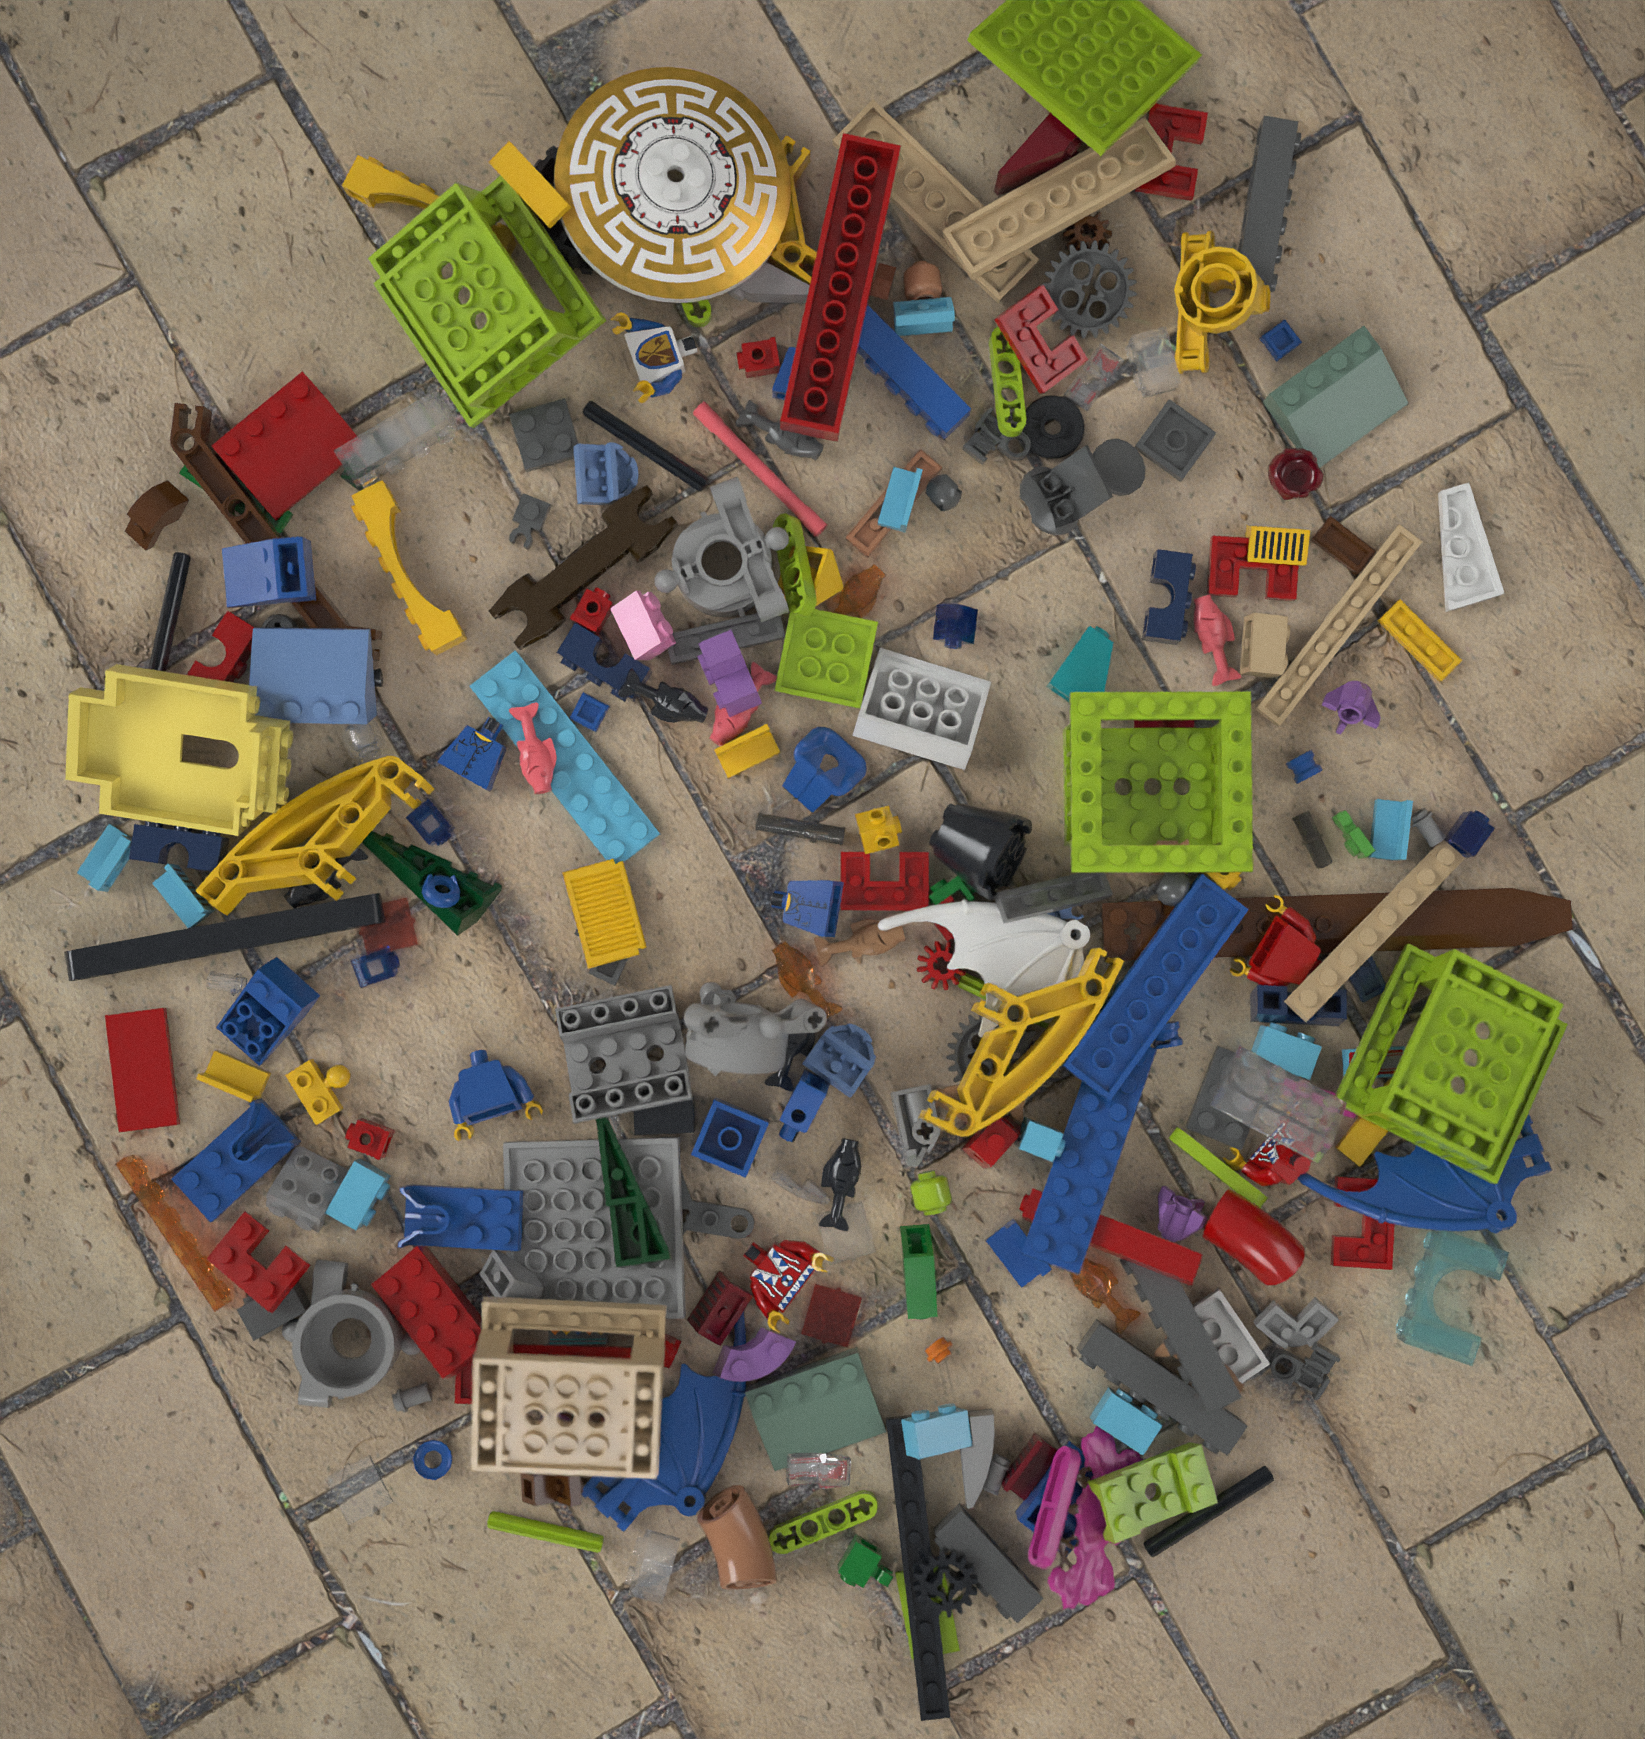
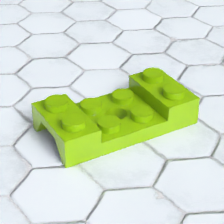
(1180, 1485)

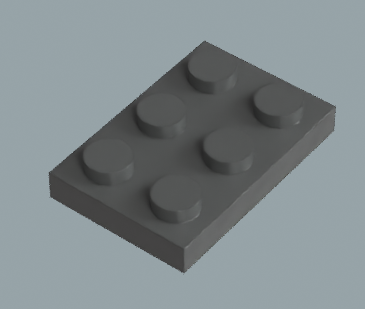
(1209, 1120)

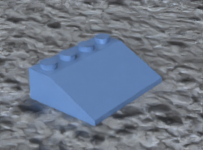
(314, 674)

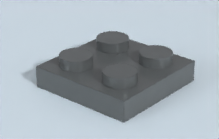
(544, 434)
(1175, 440)

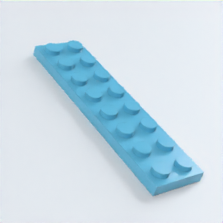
(580, 775)

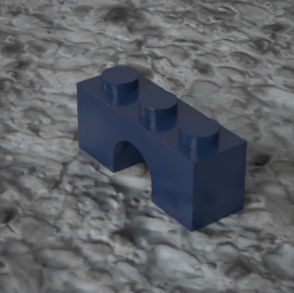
(1172, 571)
(580, 652)
(154, 843)
(1268, 1006)

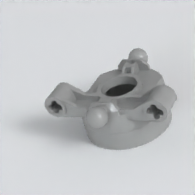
(754, 581)
(744, 1035)
(322, 1367)

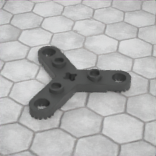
(712, 1217)

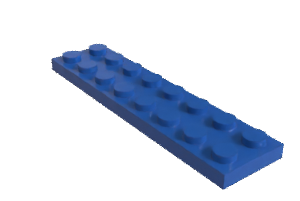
(1155, 987)
(1084, 1172)

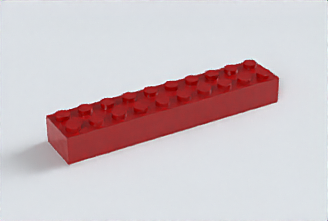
(840, 287)

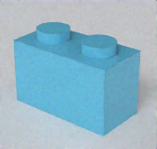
(1291, 1053)
(1040, 1139)
(358, 1195)
(1126, 1420)
(936, 1431)

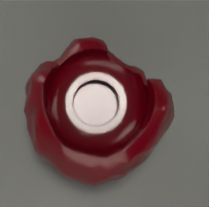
(1295, 473)

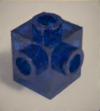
(955, 625)

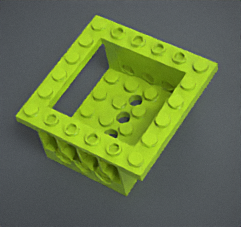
(520, 337)
(1118, 830)
(1419, 1104)

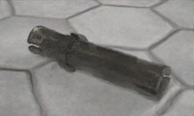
(834, 836)

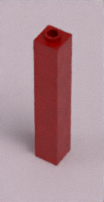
(1133, 1245)

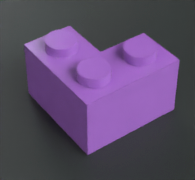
(727, 669)

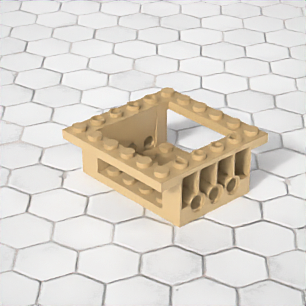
(620, 1389)

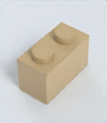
(1264, 645)

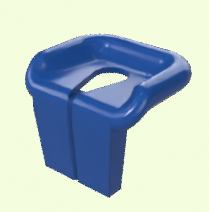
(810, 782)

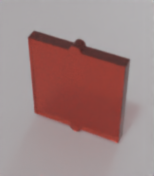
(396, 931)
(831, 1315)

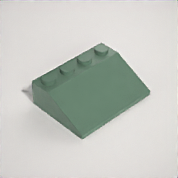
(1337, 397)
(815, 1407)

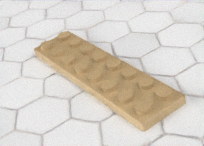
(933, 196)
(1057, 200)

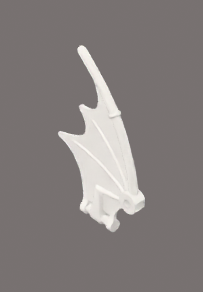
(1009, 955)

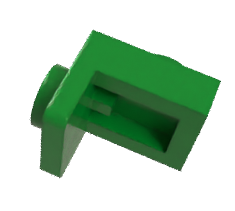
(944, 889)

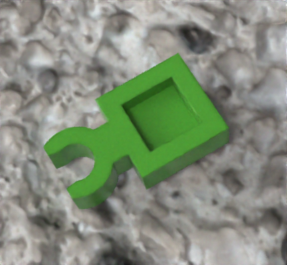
(1356, 841)

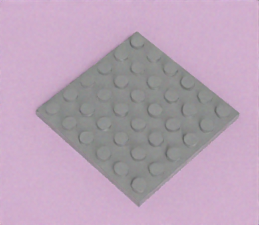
(569, 1226)

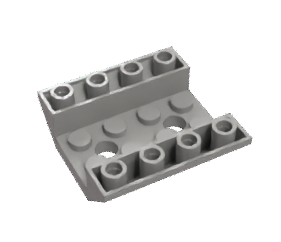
(622, 1035)

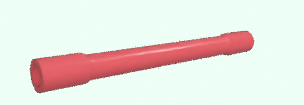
(716, 425)

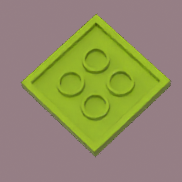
(826, 657)

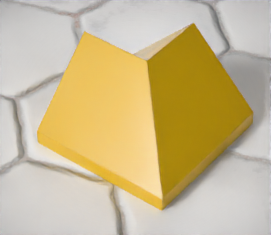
(824, 573)

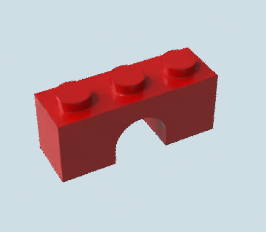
(237, 639)

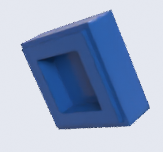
(1280, 340)
(589, 712)

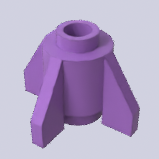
(1353, 704)
(1179, 1215)

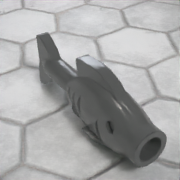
(789, 442)

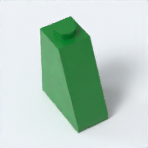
(919, 1271)

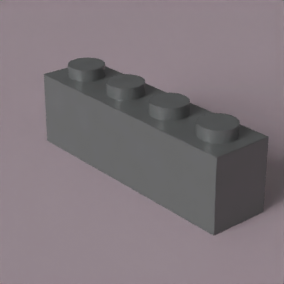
(995, 1569)

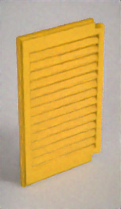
(604, 912)

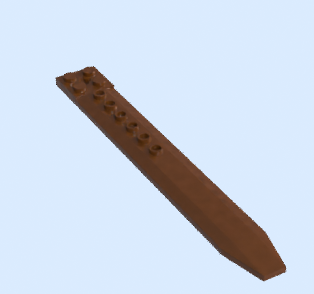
(1441, 922)

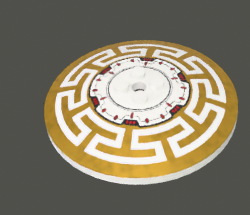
(662, 234)

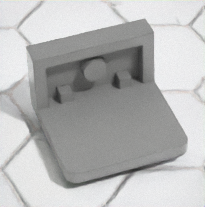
(305, 1188)

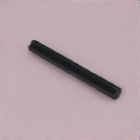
(645, 446)
(169, 611)
(1196, 1520)

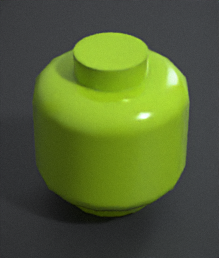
(931, 1193)

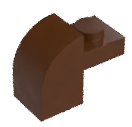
(153, 512)
(551, 1488)

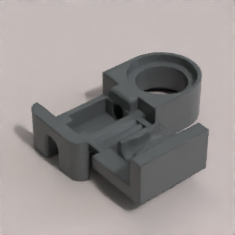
(989, 436)
(1310, 1374)

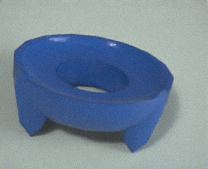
(439, 899)
(432, 1473)

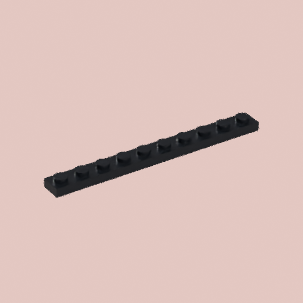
(915, 1546)

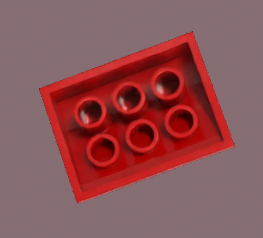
(286, 445)

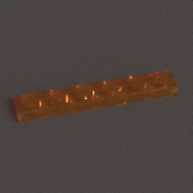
(168, 1222)

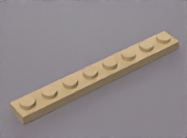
(1338, 625)
(1374, 930)

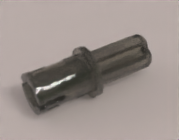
(1312, 840)

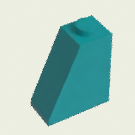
(1085, 665)

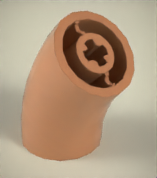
(738, 1540)

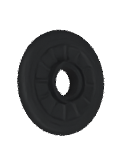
(1062, 411)

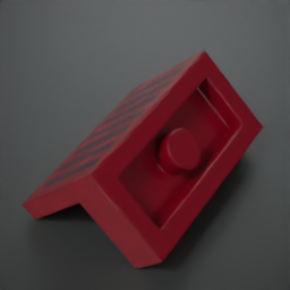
(719, 1309)
(1029, 1466)

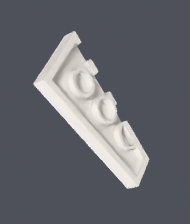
(1466, 554)

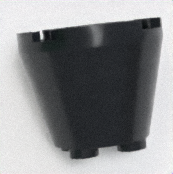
(981, 846)

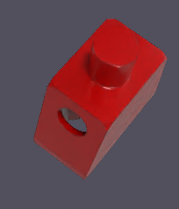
(992, 1141)

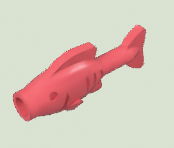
(1213, 631)
(728, 728)
(536, 756)

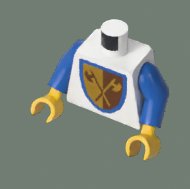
(654, 354)

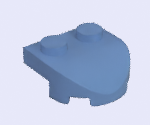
(603, 473)
(842, 1057)

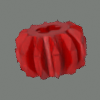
(946, 956)

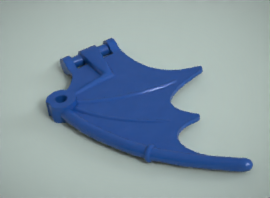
(1438, 1195)
(694, 1442)

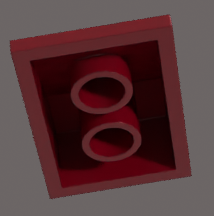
(1042, 151)

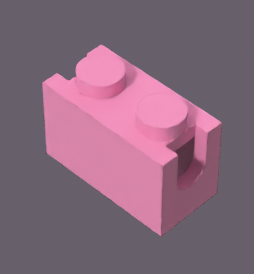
(643, 625)

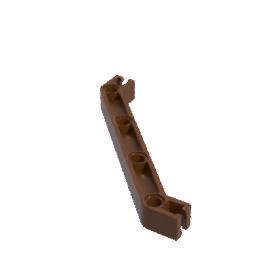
(253, 524)

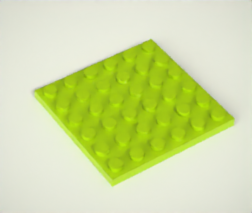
(1087, 60)

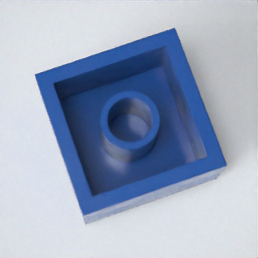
(730, 1137)

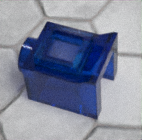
(431, 823)
(375, 966)

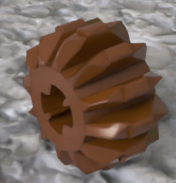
(1088, 225)

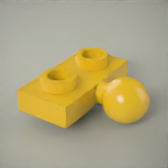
(316, 1090)

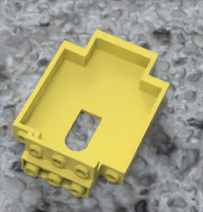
(134, 746)

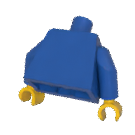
(488, 1092)

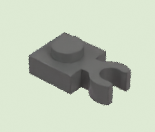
(530, 516)

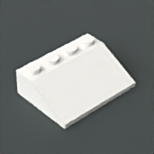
(922, 708)

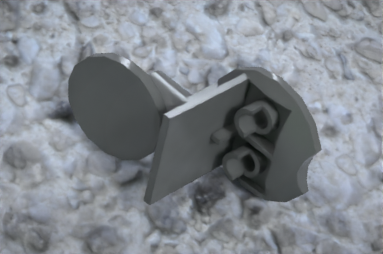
(1081, 484)

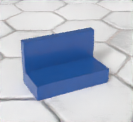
(1008, 1246)

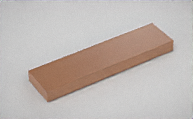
(867, 533)

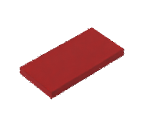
(142, 1070)

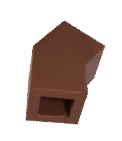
(883, 281)

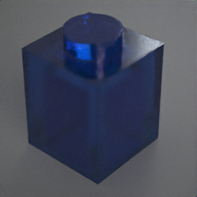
(1469, 833)

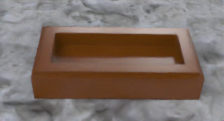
(1343, 545)

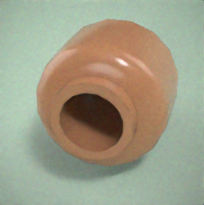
(922, 281)

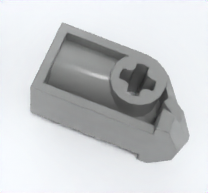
(907, 1108)

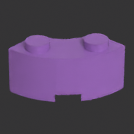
(754, 1358)

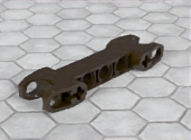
(544, 598)

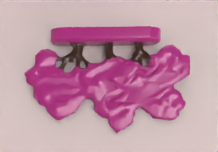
(1093, 1571)

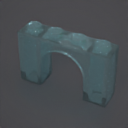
(1442, 1255)

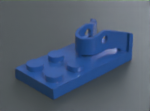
(236, 1160)
(462, 1217)

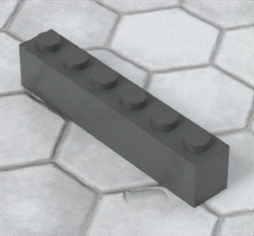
(1269, 195)
(1185, 1338)
(1159, 1386)

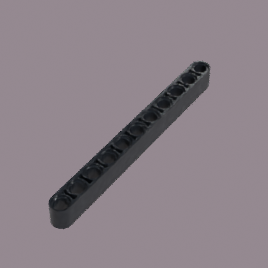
(224, 937)

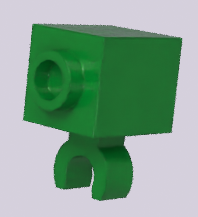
(861, 1562)

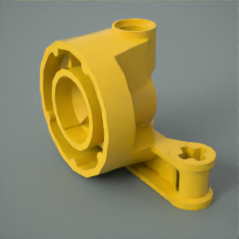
(1205, 271)

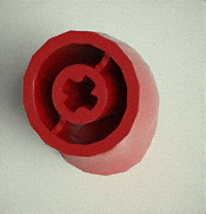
(1254, 1239)

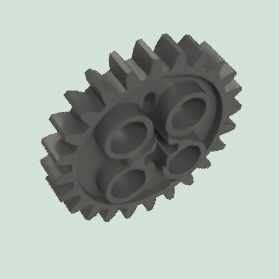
(1114, 298)
(963, 1047)

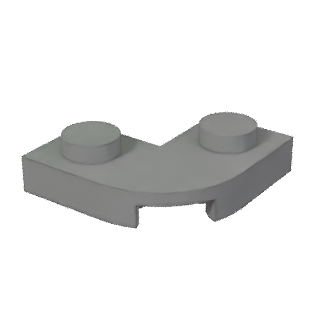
(1304, 1329)

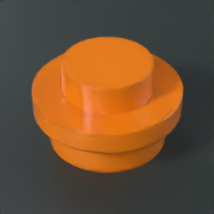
(939, 1350)

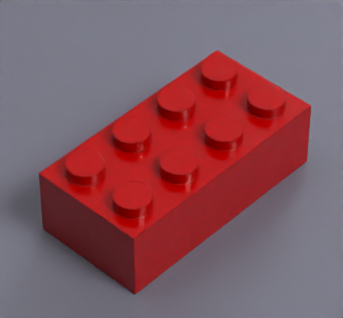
(432, 1310)

